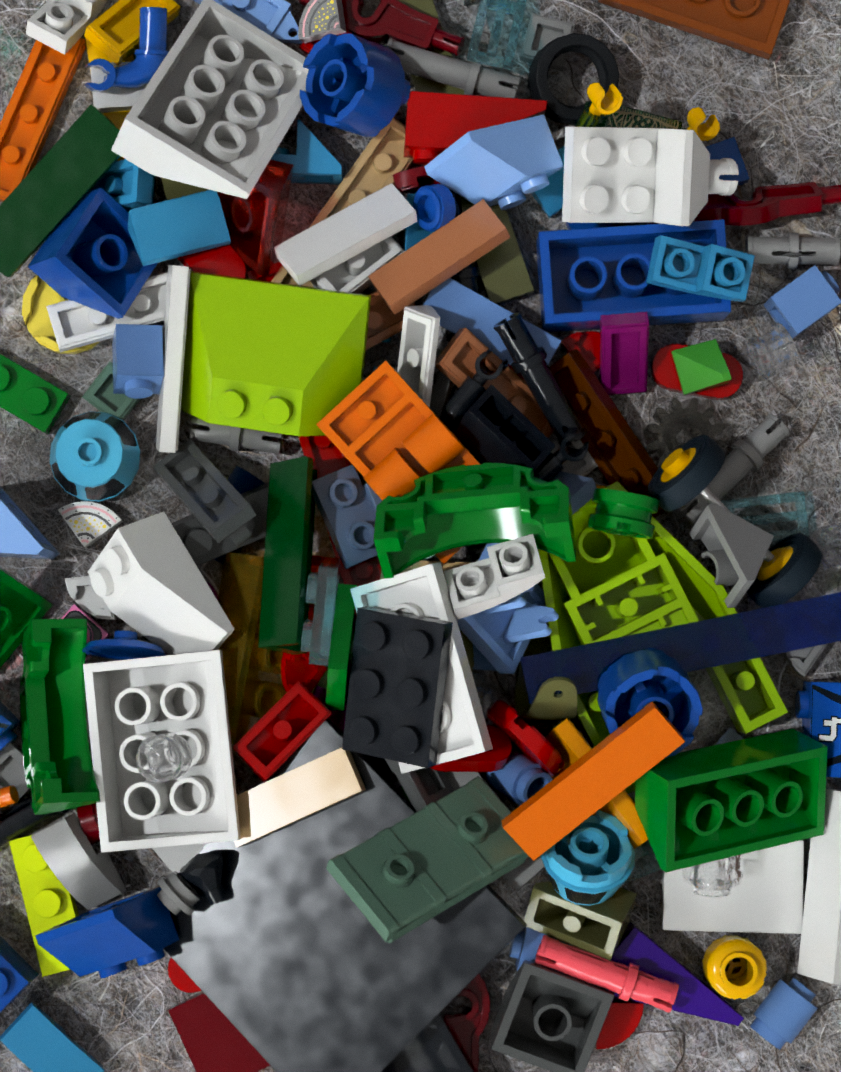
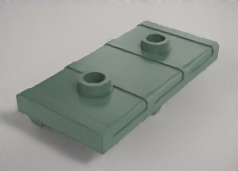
(429, 860)

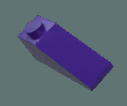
(692, 996)

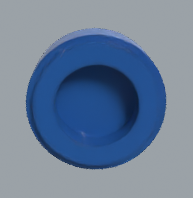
(434, 206)

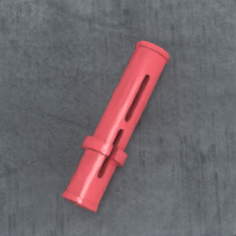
(611, 975)

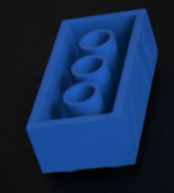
(607, 272)

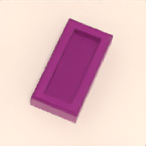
(624, 352)

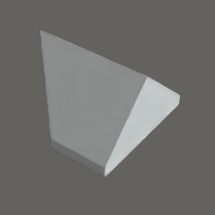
(734, 547)

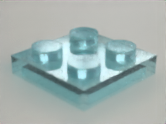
(317, 633)

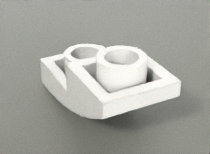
(63, 22)
(492, 581)

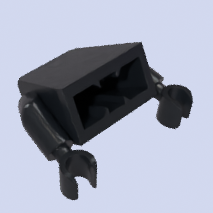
(499, 431)

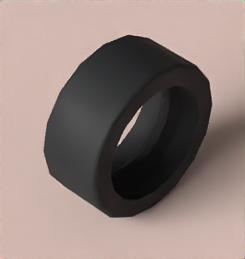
(579, 43)

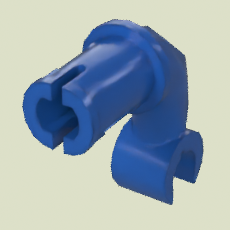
(148, 57)

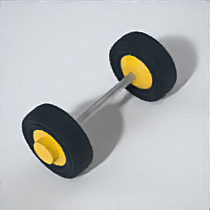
(687, 473)

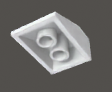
(158, 588)

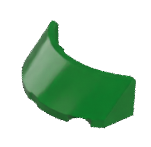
(471, 508)
(55, 716)

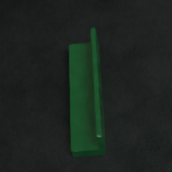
(55, 187)
(287, 555)

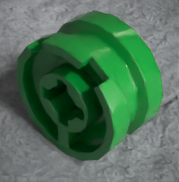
(623, 513)

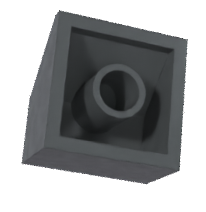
(550, 1019)

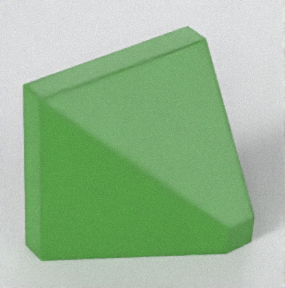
(700, 367)

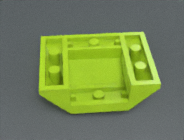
(270, 353)

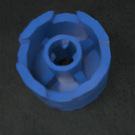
(353, 84)
(647, 678)

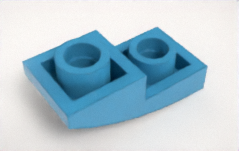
(700, 269)
(45, 1044)

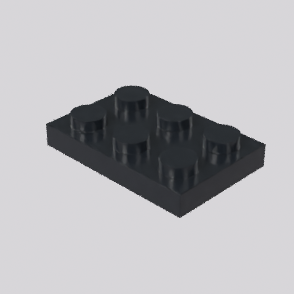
(397, 686)

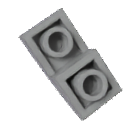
(84, 874)

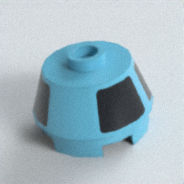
(94, 456)
(591, 860)

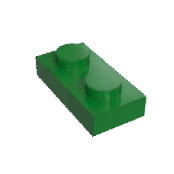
(30, 396)

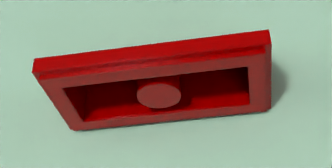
(281, 731)

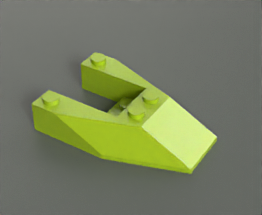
(640, 587)

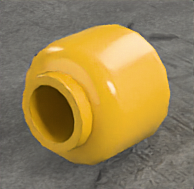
(744, 980)

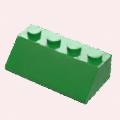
(733, 798)

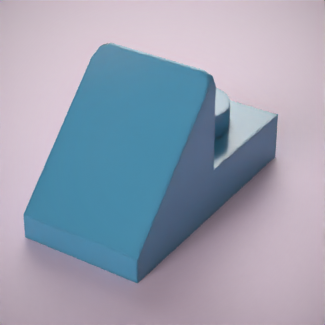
(312, 160)
(128, 185)

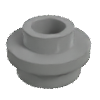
(177, 894)

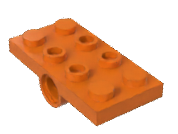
(393, 436)

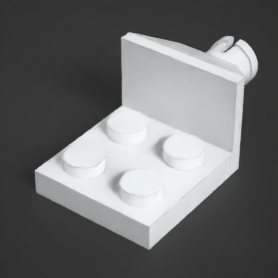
(639, 175)

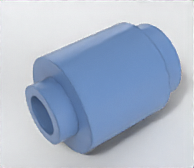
(519, 777)
(784, 1012)

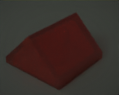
(259, 221)

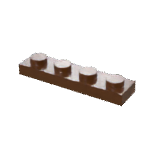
(610, 438)

